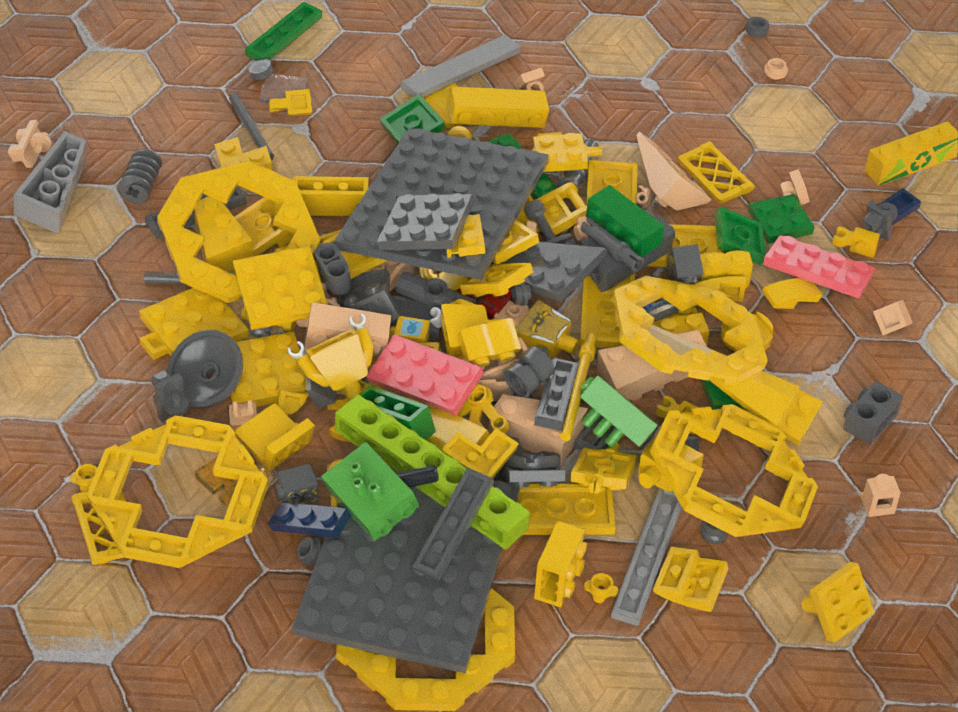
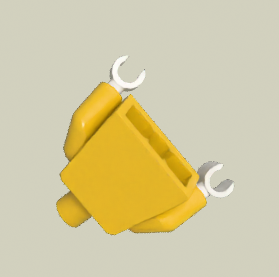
(455, 317)
(339, 360)

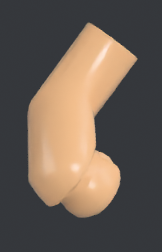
(643, 196)

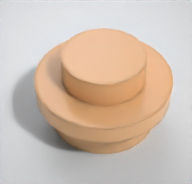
(776, 68)

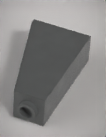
(612, 272)

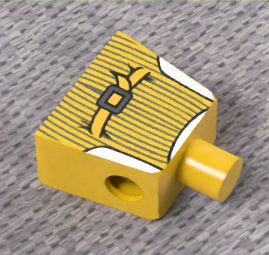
(547, 329)

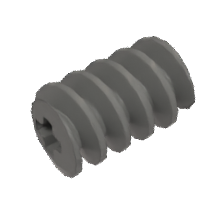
(140, 176)

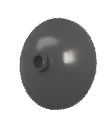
(199, 358)

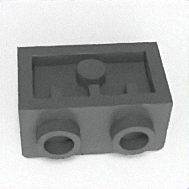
(375, 300)

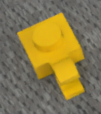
(295, 102)
(860, 241)

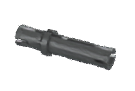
(619, 250)

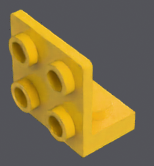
(274, 436)

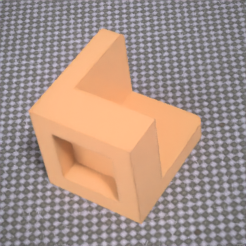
(892, 317)

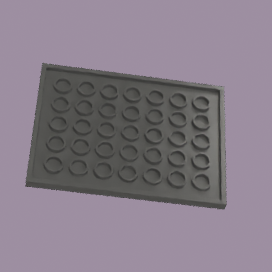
(446, 165)
(376, 602)

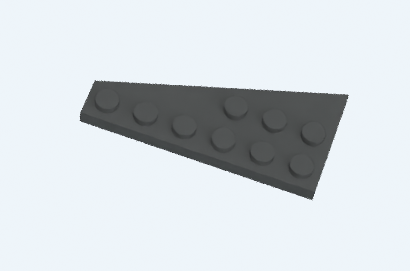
(558, 267)

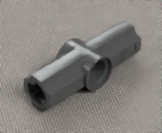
(430, 292)

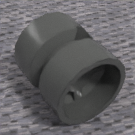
(528, 372)

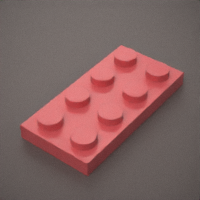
(819, 266)
(425, 374)

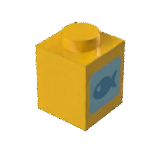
(411, 329)

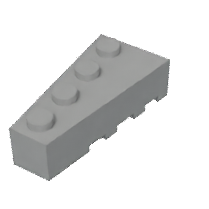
(52, 183)

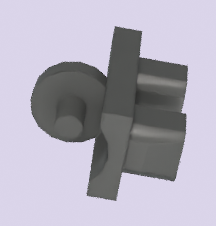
(880, 219)
(169, 395)

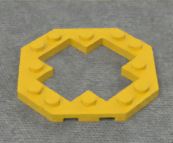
(220, 185)
(743, 336)
(684, 475)
(206, 532)
(440, 694)

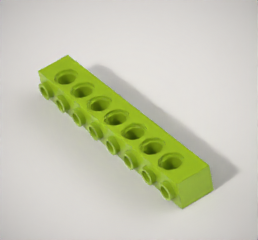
(404, 451)

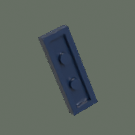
(309, 519)

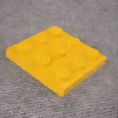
(278, 286)
(188, 314)
(269, 369)

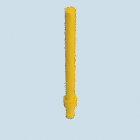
(586, 355)

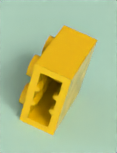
(560, 564)

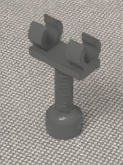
(535, 211)

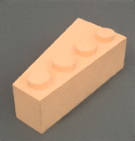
(634, 375)

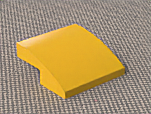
(691, 579)

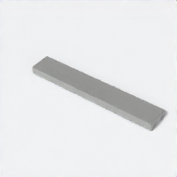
(461, 67)
(647, 558)

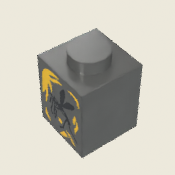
(297, 485)

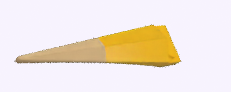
(760, 394)

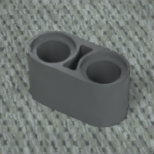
(333, 268)

